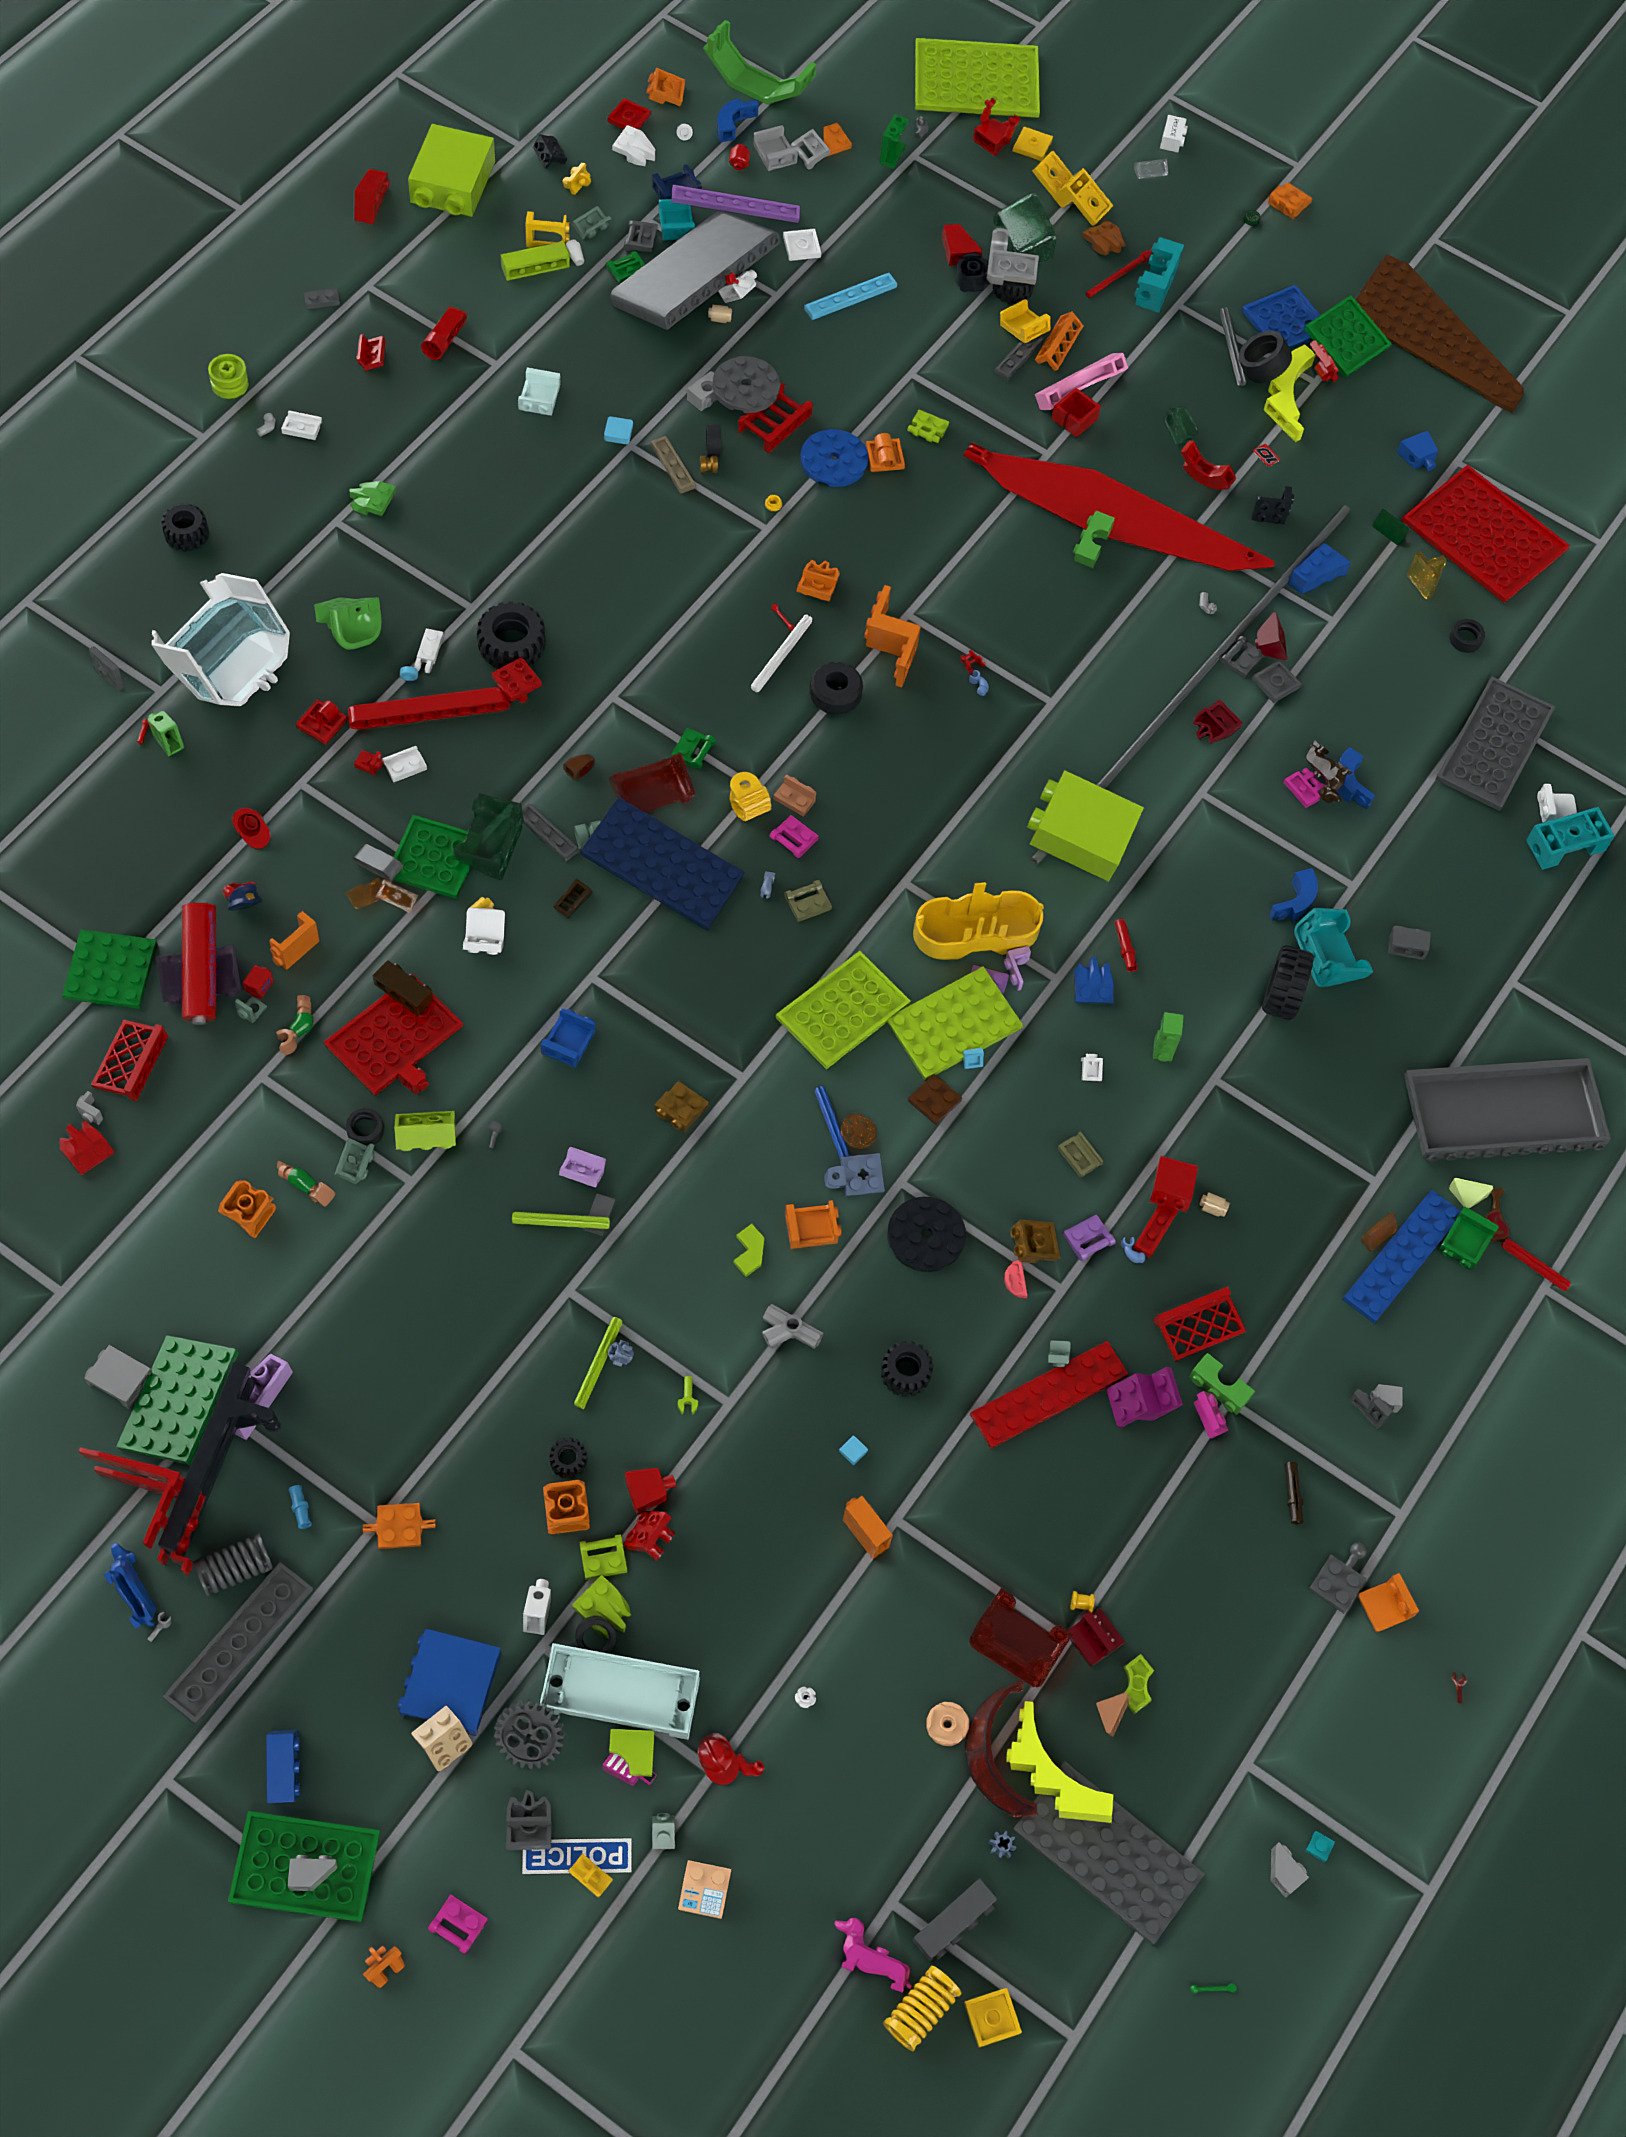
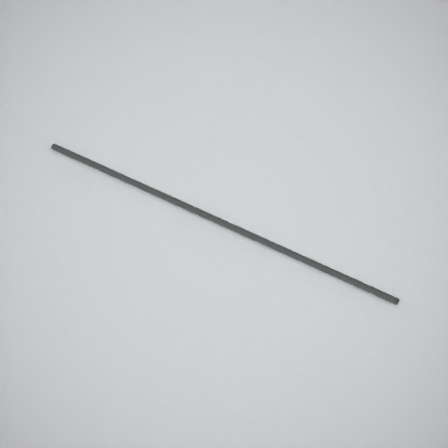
(1206, 667)

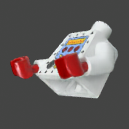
(738, 286)

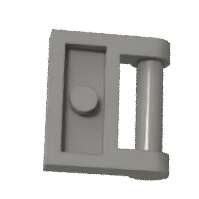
(815, 147)

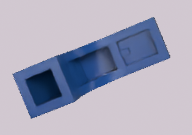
(731, 113)
(1352, 788)
(1306, 890)

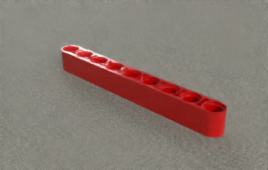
(427, 708)

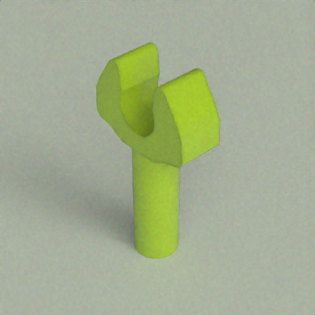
(687, 1399)

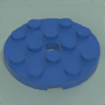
(836, 473)

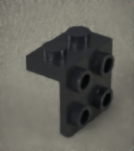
(1273, 509)

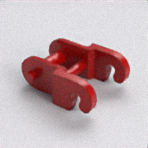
(978, 659)

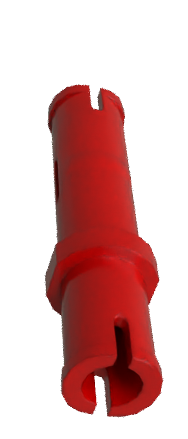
(1128, 951)

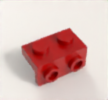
(371, 352)

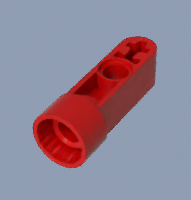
(443, 333)

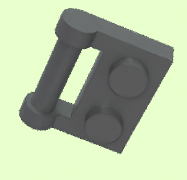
(645, 238)
(1247, 660)

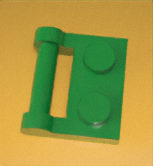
(625, 266)
(689, 743)

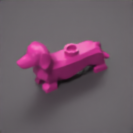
(871, 1960)

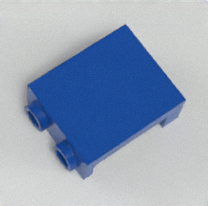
(569, 1037)

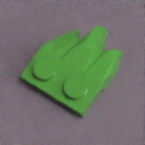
(372, 497)

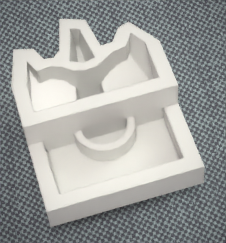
(635, 146)

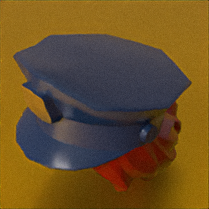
(241, 895)

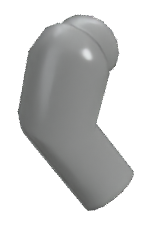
(268, 426)
(1207, 607)

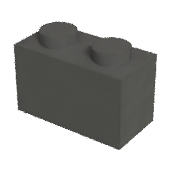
(1409, 942)

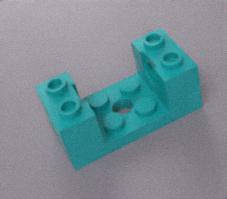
(1154, 287)
(1553, 839)

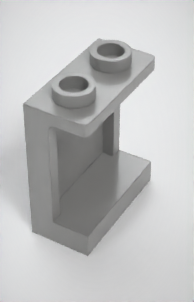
(774, 148)
(118, 1375)

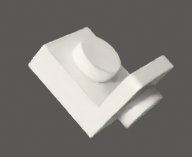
(1092, 1067)

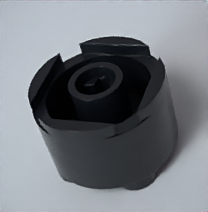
(972, 273)

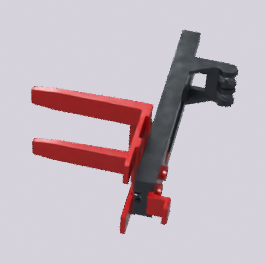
(193, 1492)

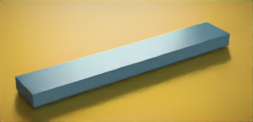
(850, 296)

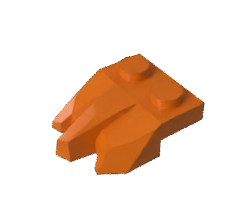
(818, 580)

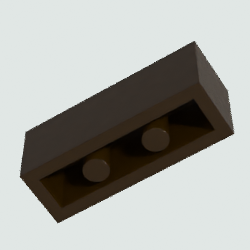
(403, 987)

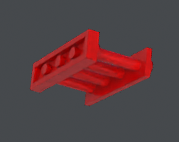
(781, 431)

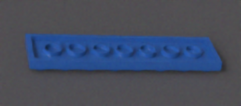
(1402, 1256)

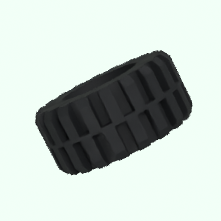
(505, 618)
(1288, 982)

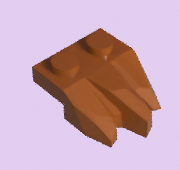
(1105, 238)

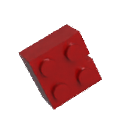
(1076, 412)

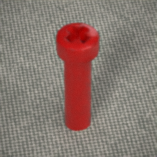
(143, 731)

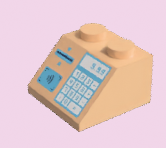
(704, 1889)

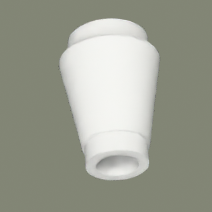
(575, 252)

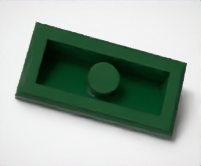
(1390, 527)

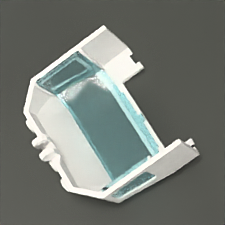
(228, 643)

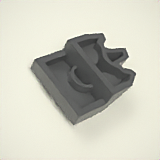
(528, 1823)

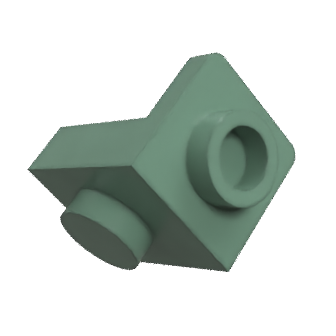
(1059, 1353)
(663, 1831)

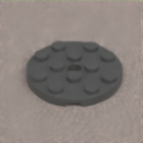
(751, 370)

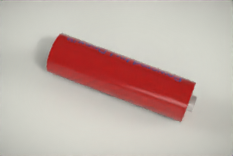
(198, 962)

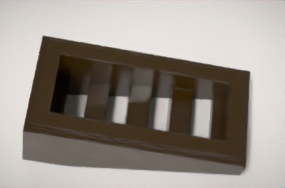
(577, 884)

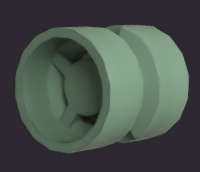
(584, 832)

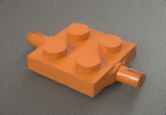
(399, 1525)

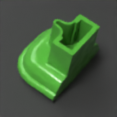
(352, 621)

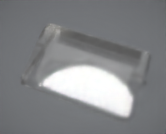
(1151, 168)

